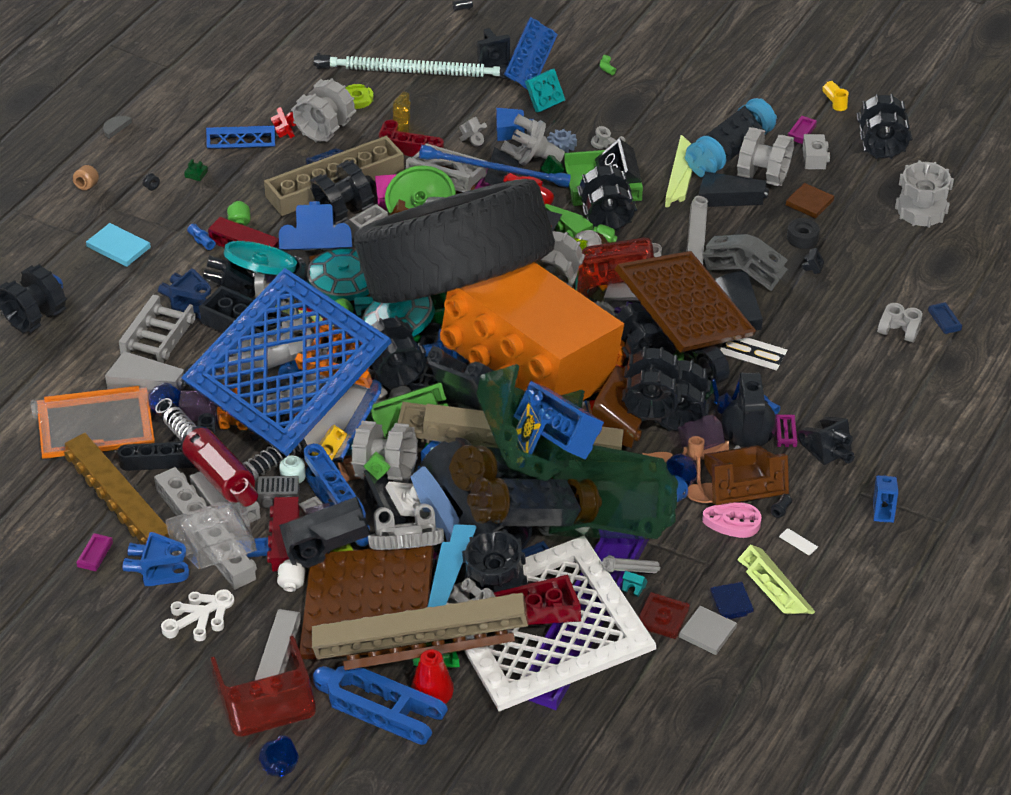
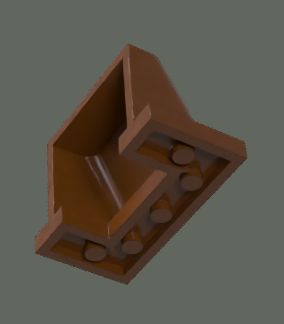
(746, 474)

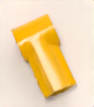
(836, 95)

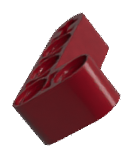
(406, 142)

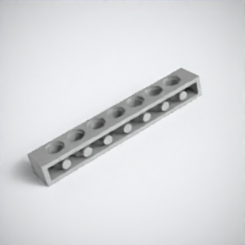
(184, 499)

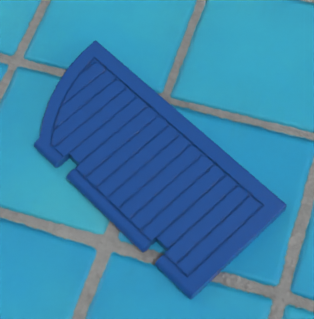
(359, 415)

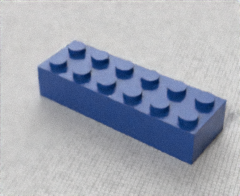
(571, 425)

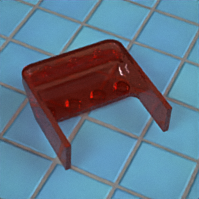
(602, 259)
(269, 700)

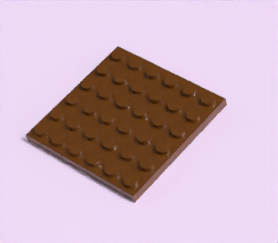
(685, 300)
(365, 585)

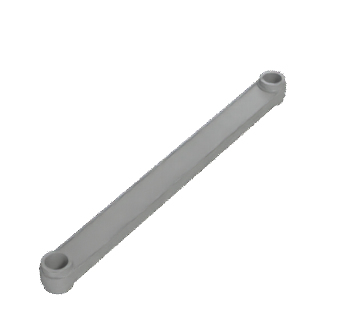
(697, 227)

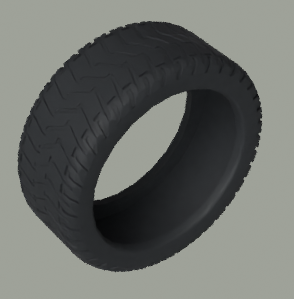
(454, 241)

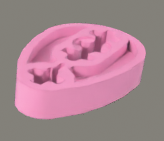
(737, 511)

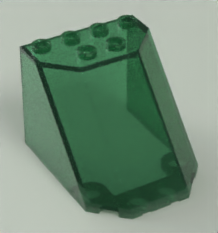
(499, 403)
(634, 492)

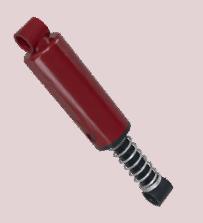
(210, 456)

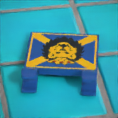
(532, 423)

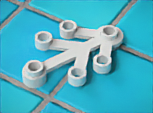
(221, 601)

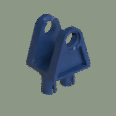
(186, 291)

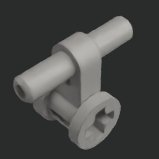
(604, 140)

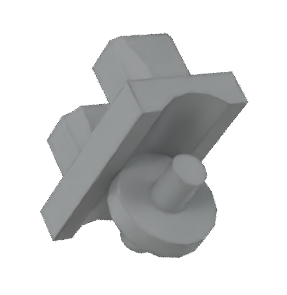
(472, 129)

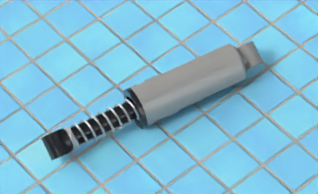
(338, 415)

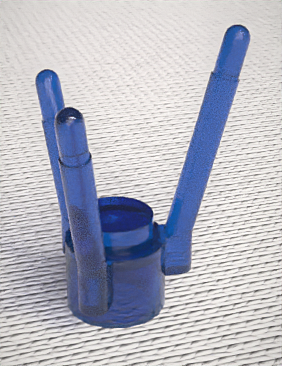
(723, 401)

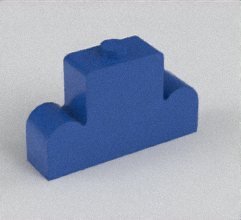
(315, 230)

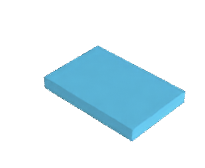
(118, 244)

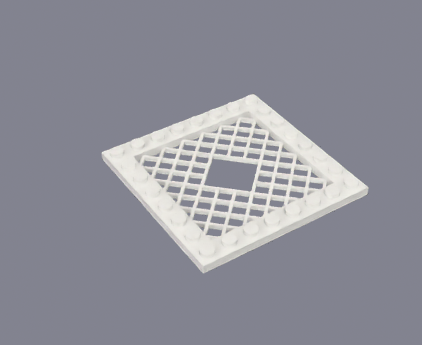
(632, 641)

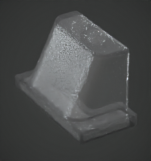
(213, 533)

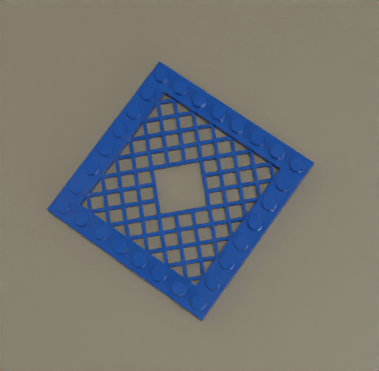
(286, 286)

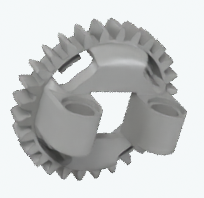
(405, 535)

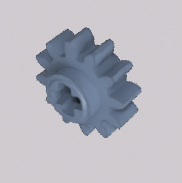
(563, 140)

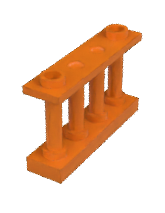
(364, 380)

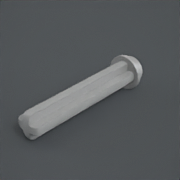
(610, 564)

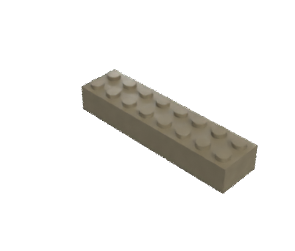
(293, 187)

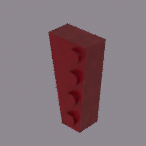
(549, 601)

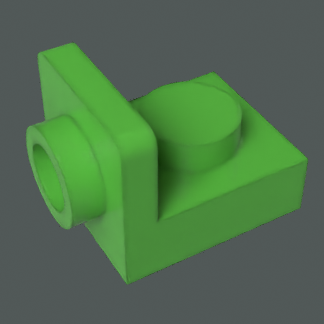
(377, 465)

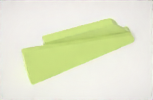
(680, 175)
(773, 582)

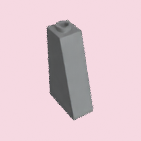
(143, 372)
(212, 496)

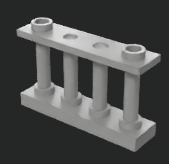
(146, 319)

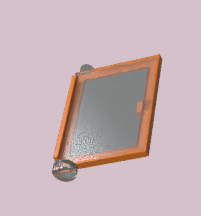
(106, 416)

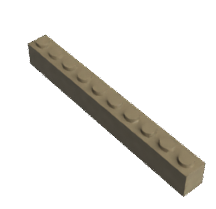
(473, 426)
(419, 626)

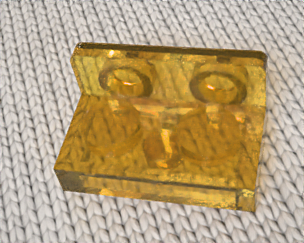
(401, 112)

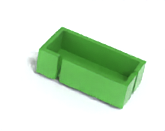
(388, 410)

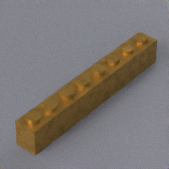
(113, 488)

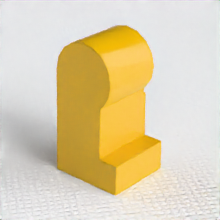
(332, 441)

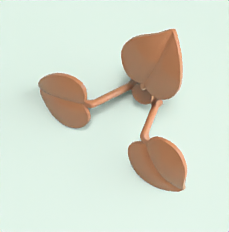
(697, 492)

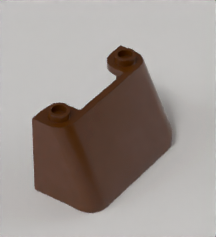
(613, 411)

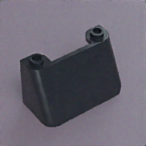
(457, 383)

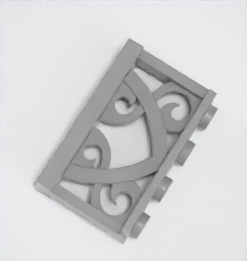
(463, 177)

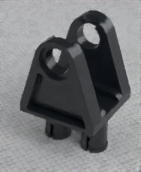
(231, 276)
(830, 442)

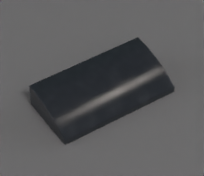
(740, 291)

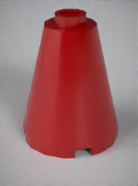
(433, 676)

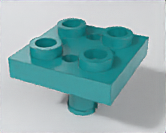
(542, 92)

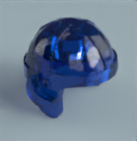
(161, 392)
(682, 466)
(279, 756)

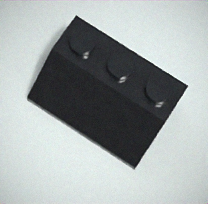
(621, 157)
(377, 497)

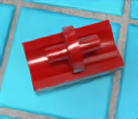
(283, 123)

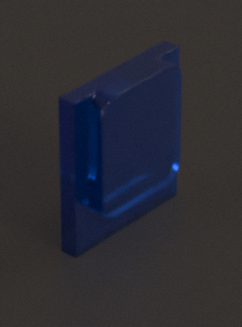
(732, 600)

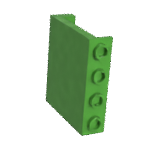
(581, 163)

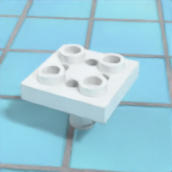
(405, 498)

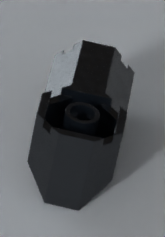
(319, 532)

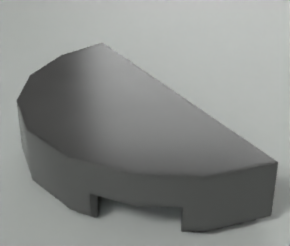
(115, 125)

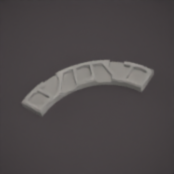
(297, 391)

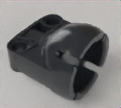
(749, 415)

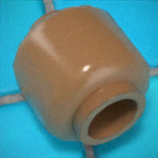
(85, 177)

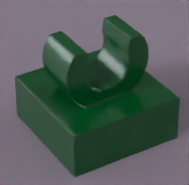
(552, 165)
(195, 170)

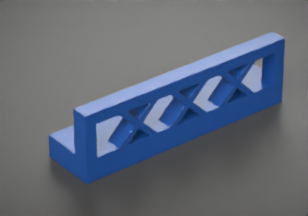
(240, 132)

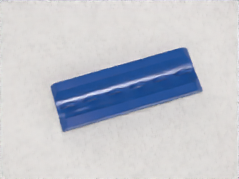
(530, 52)

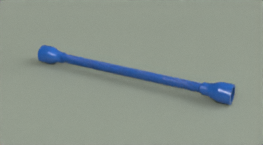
(430, 153)

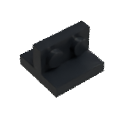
(493, 49)

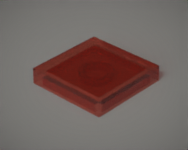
(664, 615)

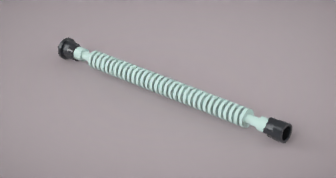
(327, 61)

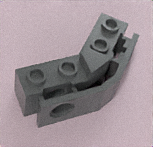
(747, 254)

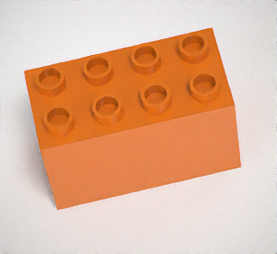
(537, 324)

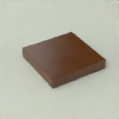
(810, 200)

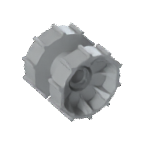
(323, 110)
(756, 154)
(924, 193)
(564, 259)
(398, 449)

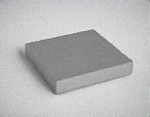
(707, 630)

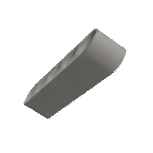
(278, 644)

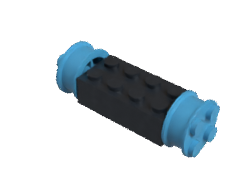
(725, 141)

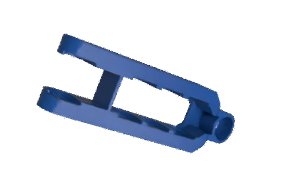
(324, 483)
(392, 720)

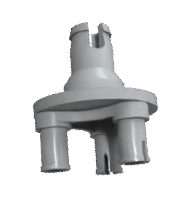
(533, 143)

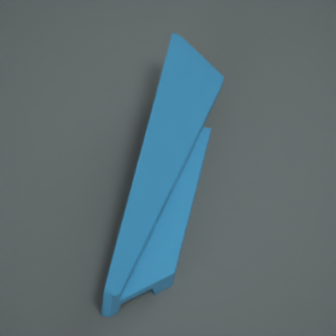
(449, 564)

